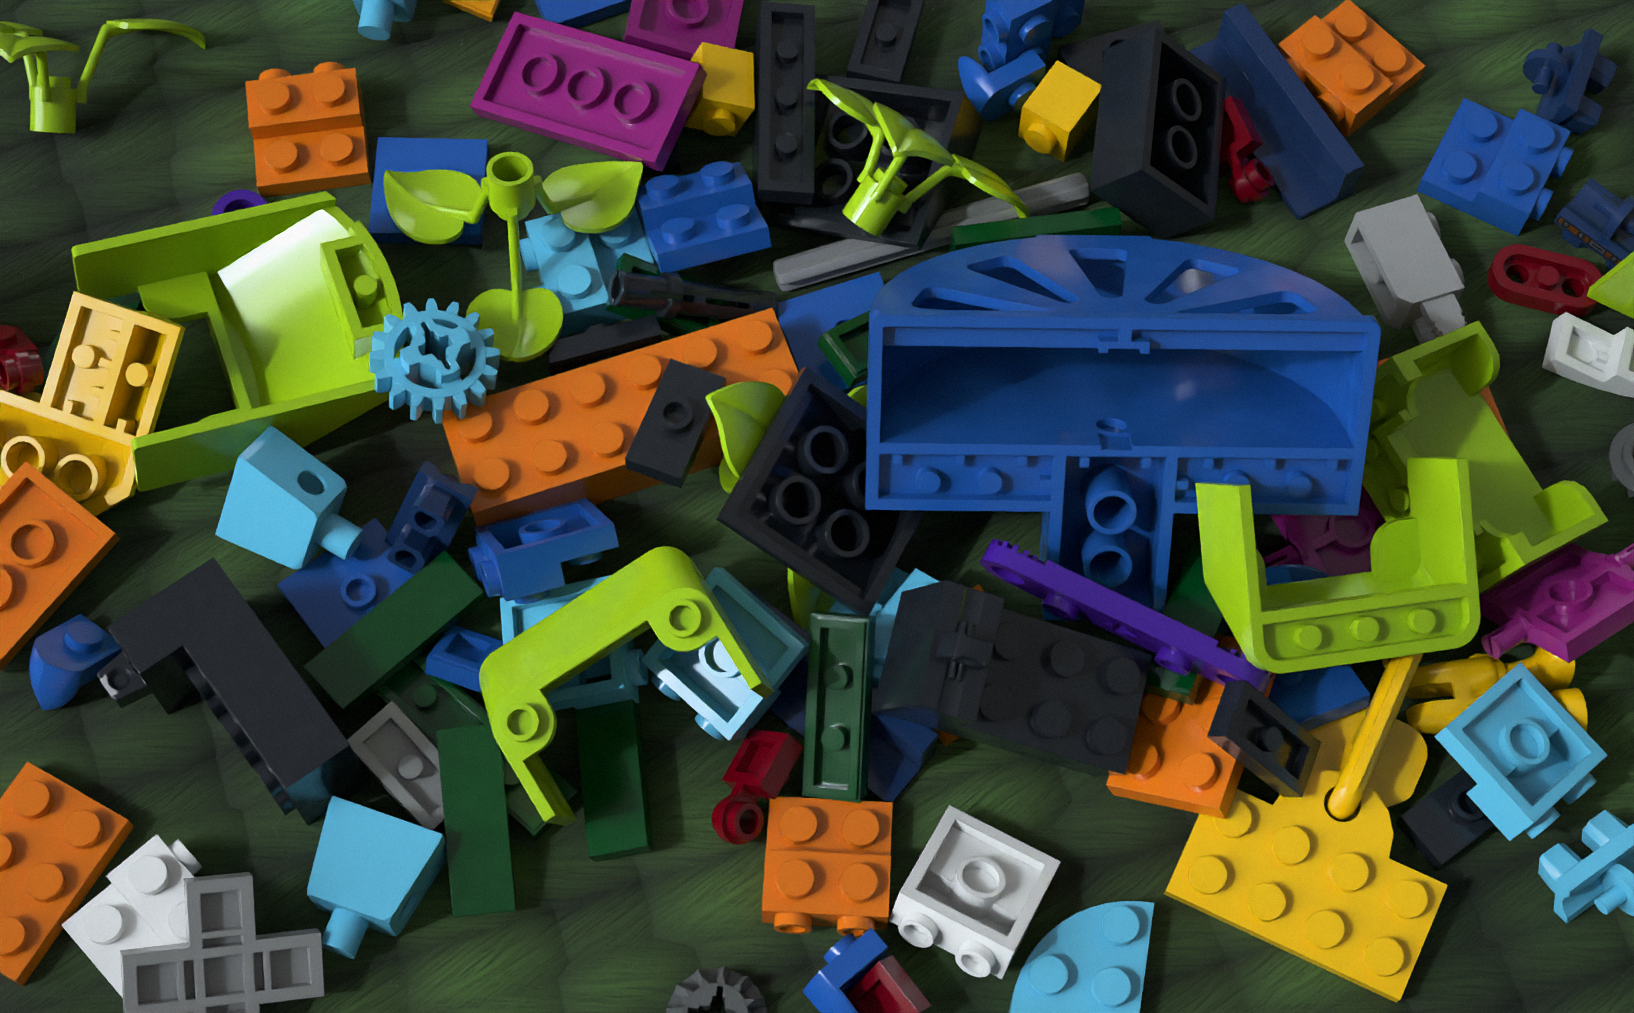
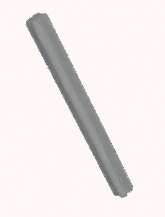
(854, 254)

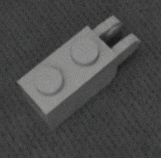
(1407, 268)

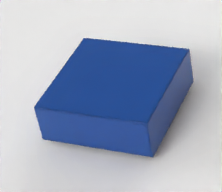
(460, 656)

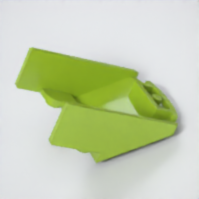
(289, 311)

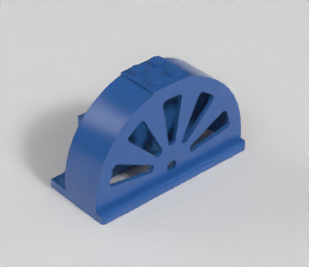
(1108, 386)

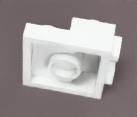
(973, 893)
(137, 909)

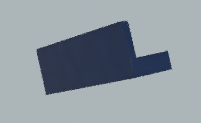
(1300, 142)
(896, 746)

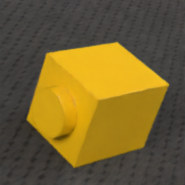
(727, 90)
(1059, 111)

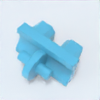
(1598, 879)

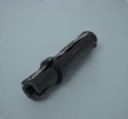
(635, 289)

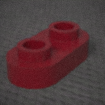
(1542, 280)

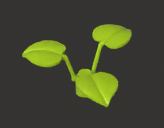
(51, 96)
(881, 192)
(437, 203)
(742, 418)

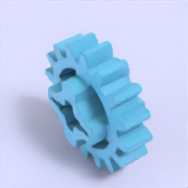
(420, 373)

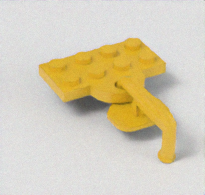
(1318, 865)

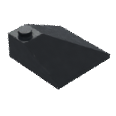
(843, 149)
(807, 497)

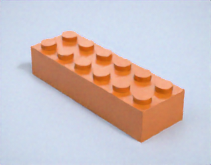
(573, 429)

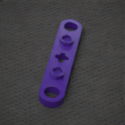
(1072, 595)

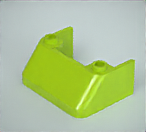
(653, 591)
(1409, 604)

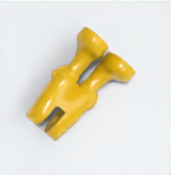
(1473, 676)

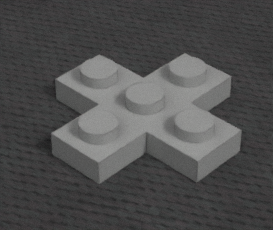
(224, 960)

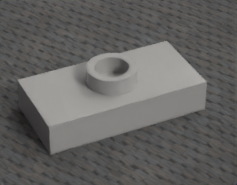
(402, 763)

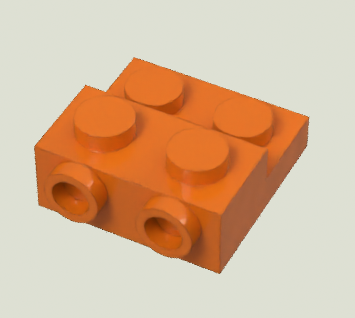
(1350, 65)
(308, 130)
(827, 865)

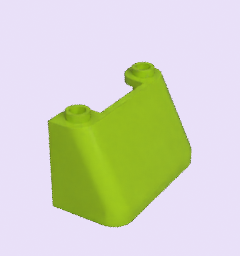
(1433, 407)

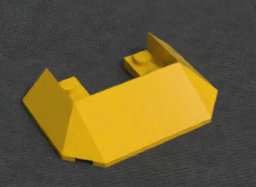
(96, 399)

